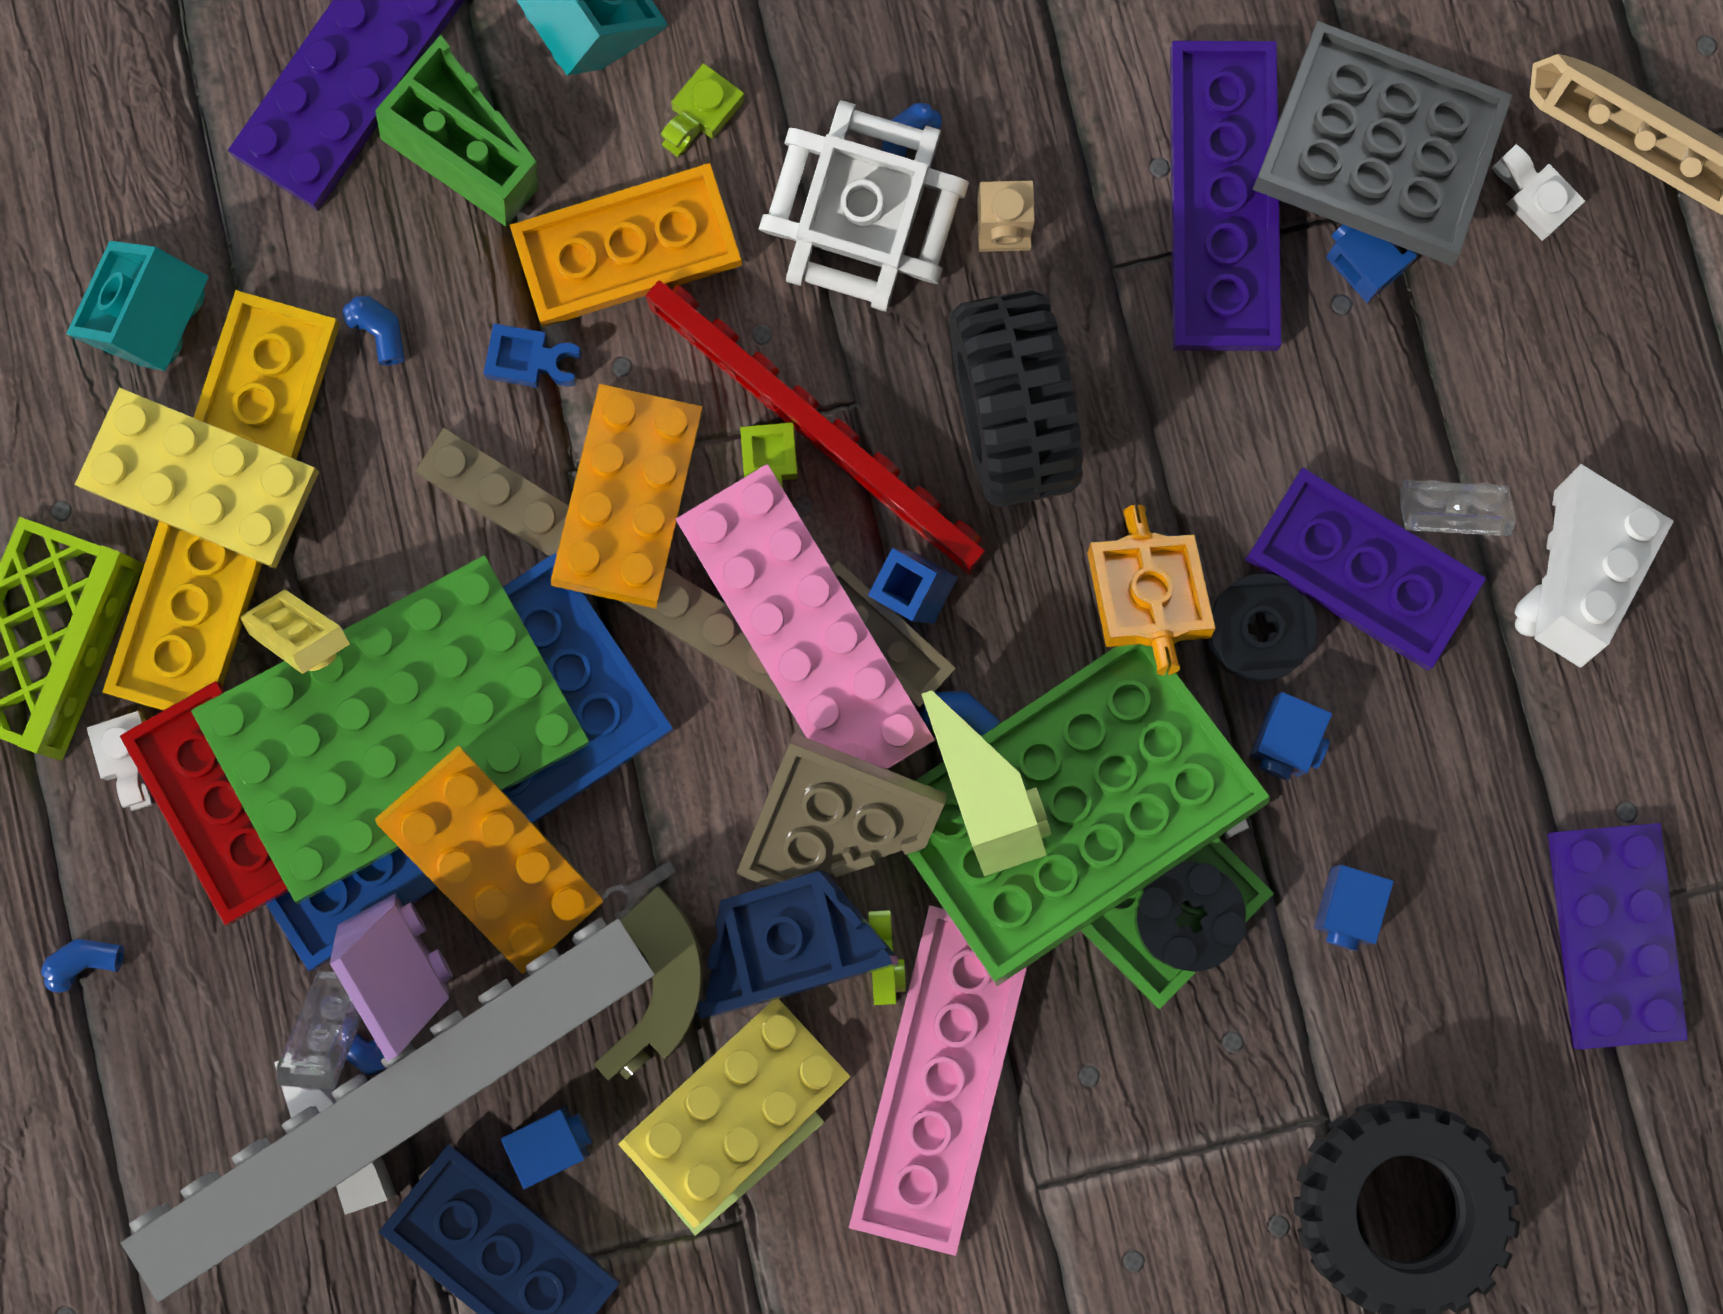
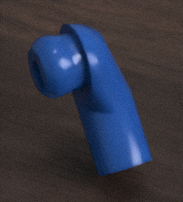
(381, 322)
(967, 708)
(63, 965)

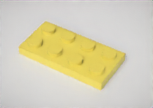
(197, 478)
(734, 1112)

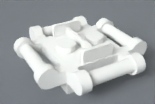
(863, 204)

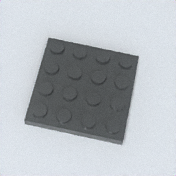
(1384, 143)

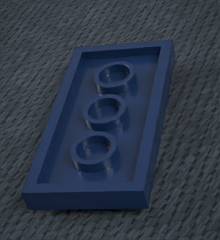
(493, 1245)

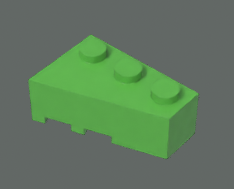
(457, 136)

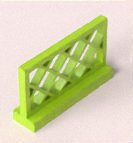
(82, 642)

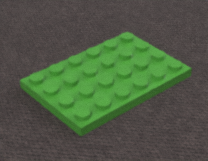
(345, 741)
(1128, 790)

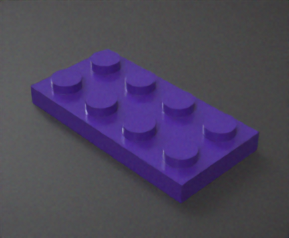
(1366, 569)
(1617, 936)

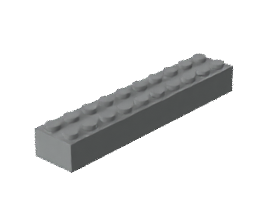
(381, 1113)

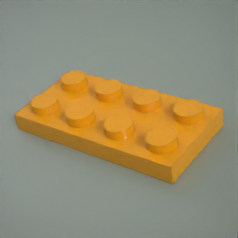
(624, 244)
(626, 496)
(489, 859)

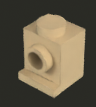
(1005, 216)

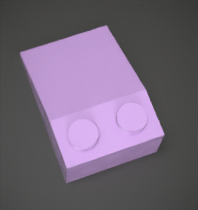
(390, 972)

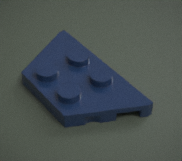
(788, 943)

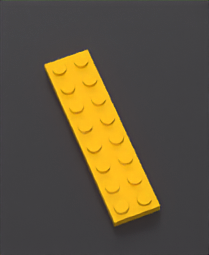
(190, 588)

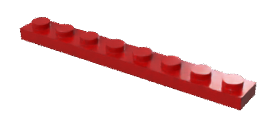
(833, 439)

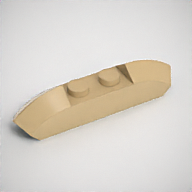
(1632, 125)

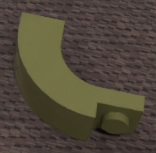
(678, 982)

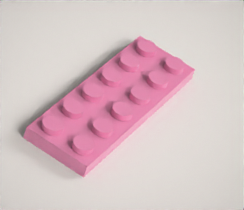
(802, 622)
(936, 1094)

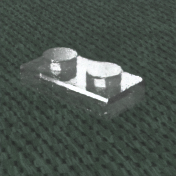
(1457, 507)

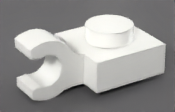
(1541, 198)
(115, 762)

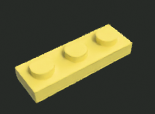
(295, 632)

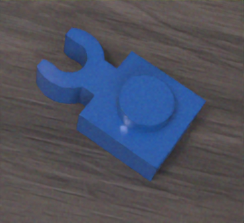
(522, 356)

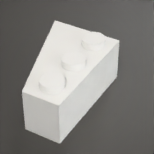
(1595, 563)

